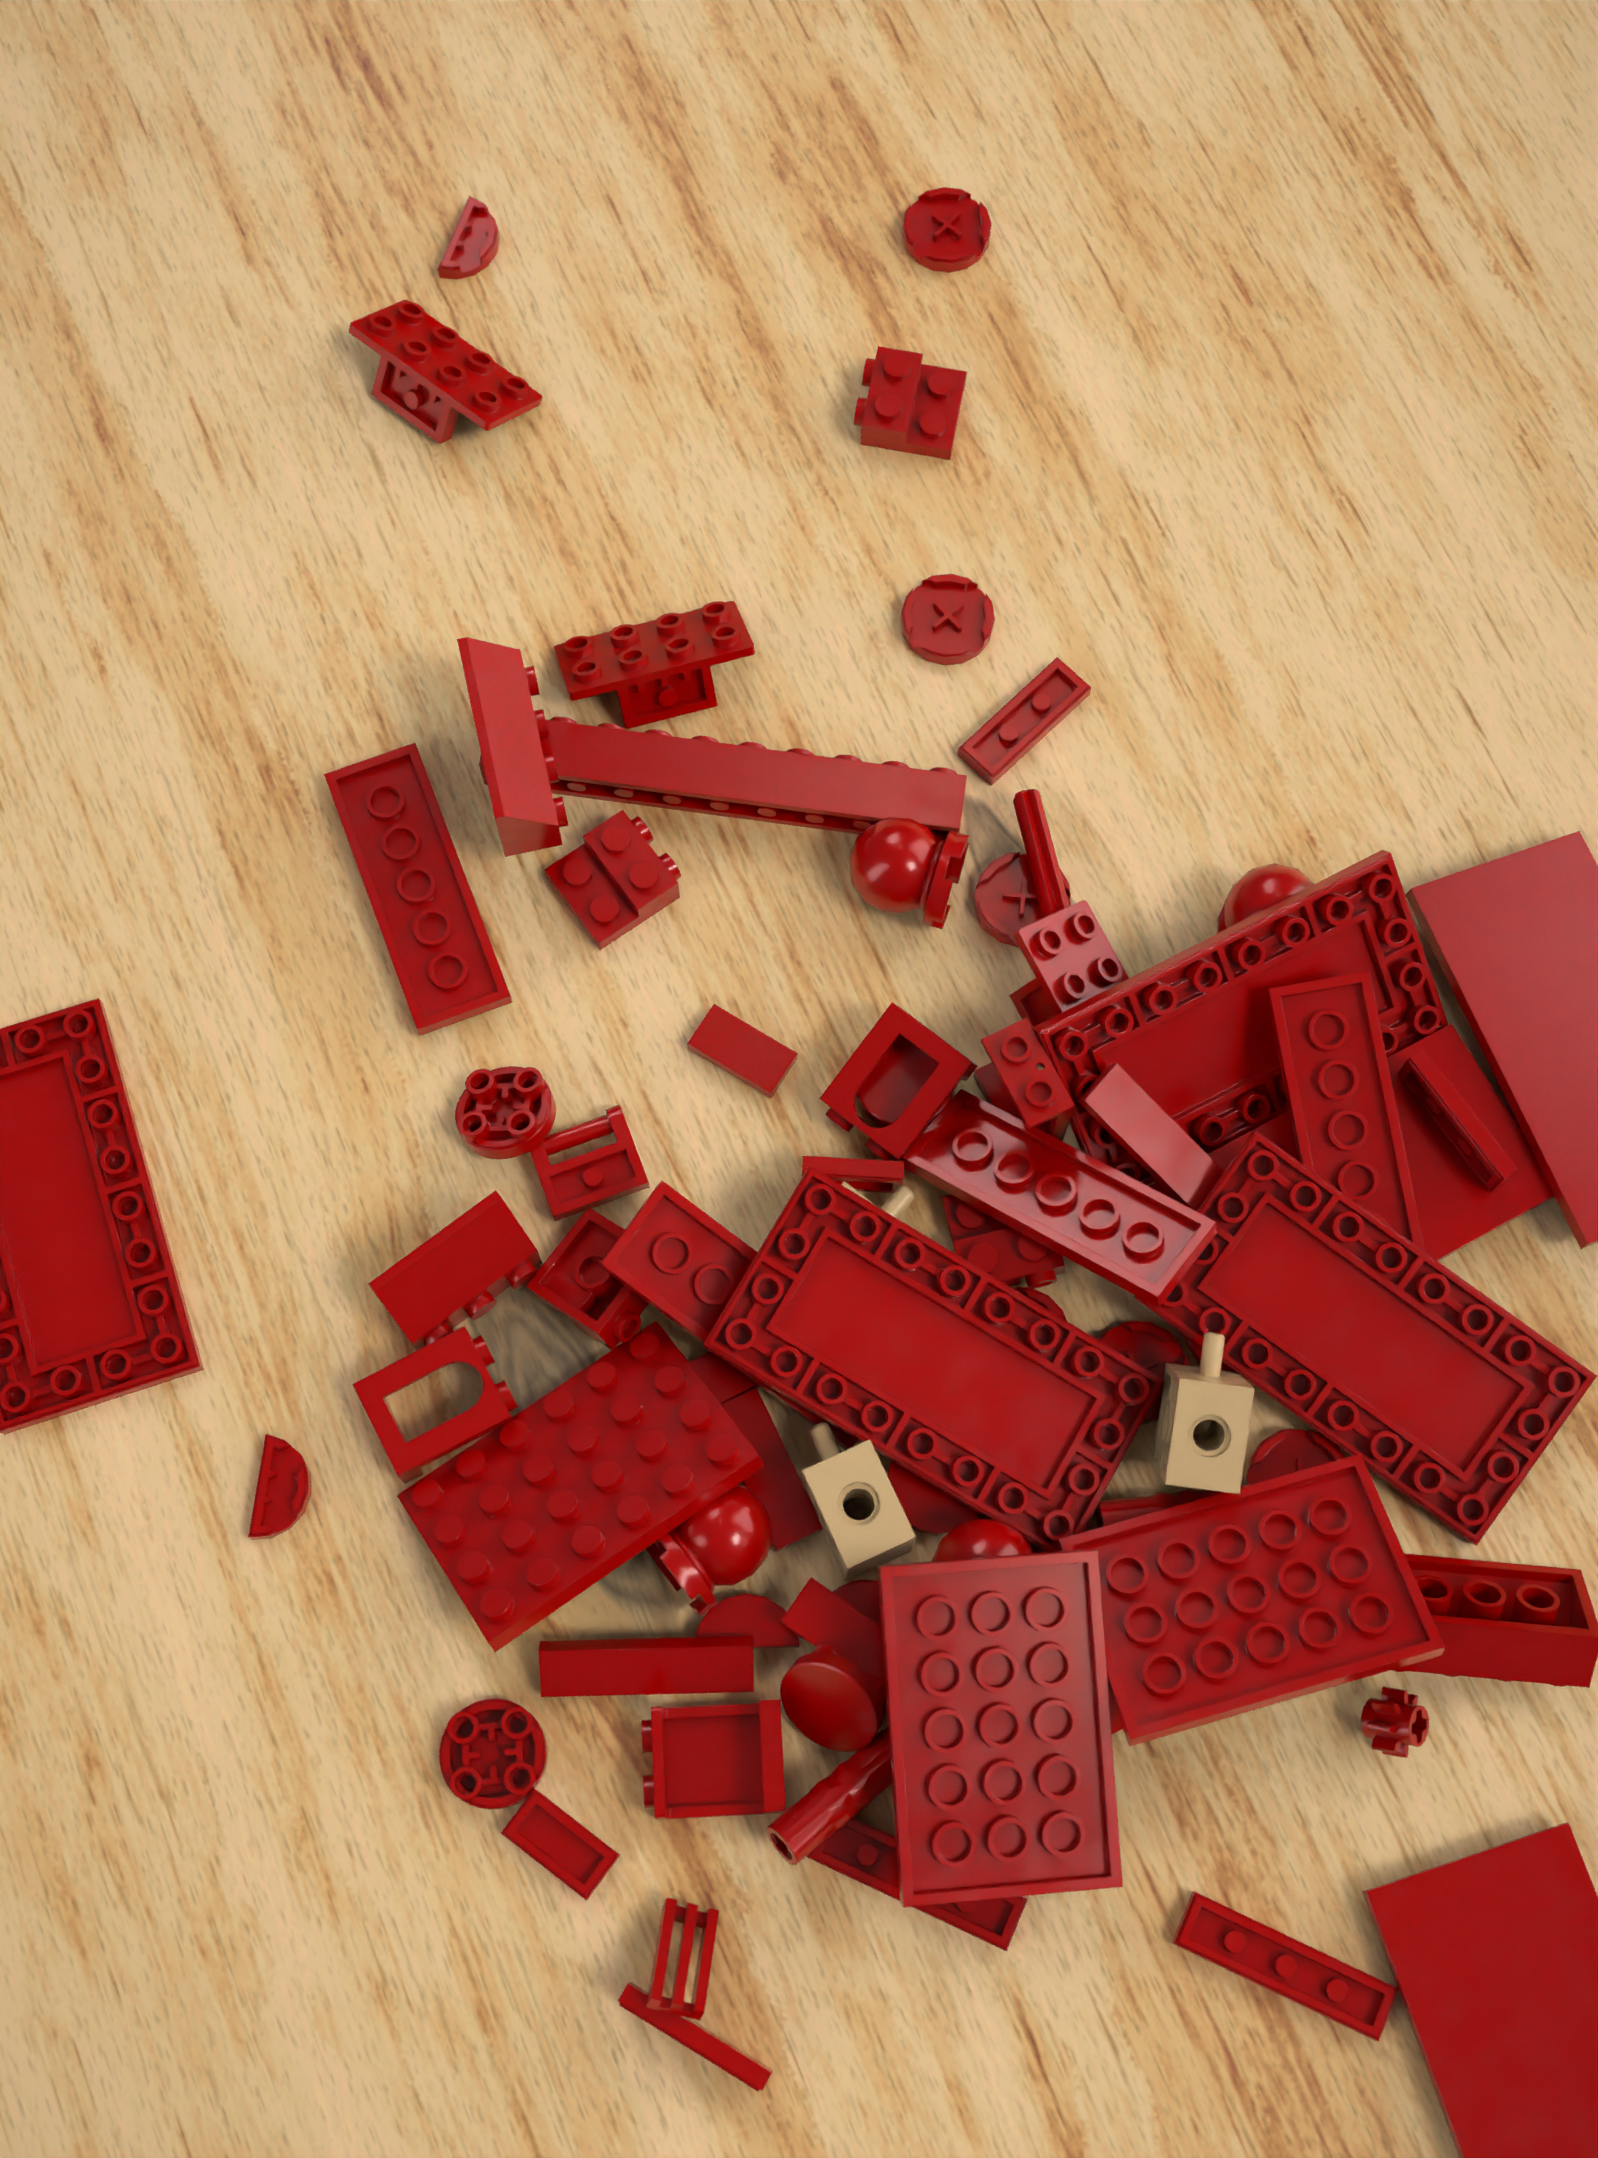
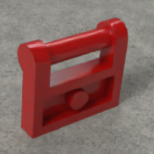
(593, 1176)

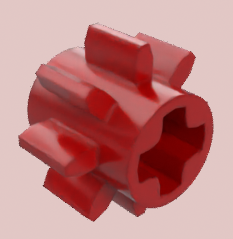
(1395, 1722)

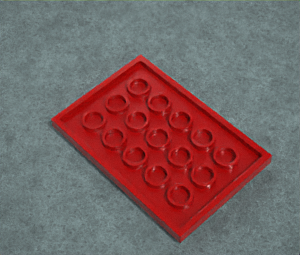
(578, 1484)
(1254, 1599)
(999, 1727)

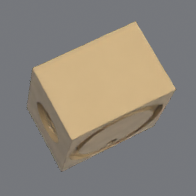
(1199, 1394)
(855, 1478)

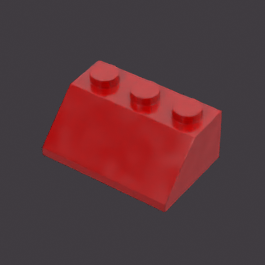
(457, 1272)

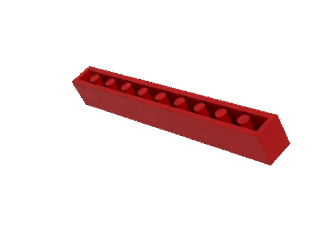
(747, 780)

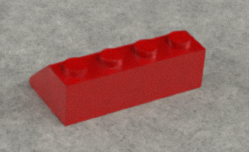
(511, 746)
(1508, 1621)

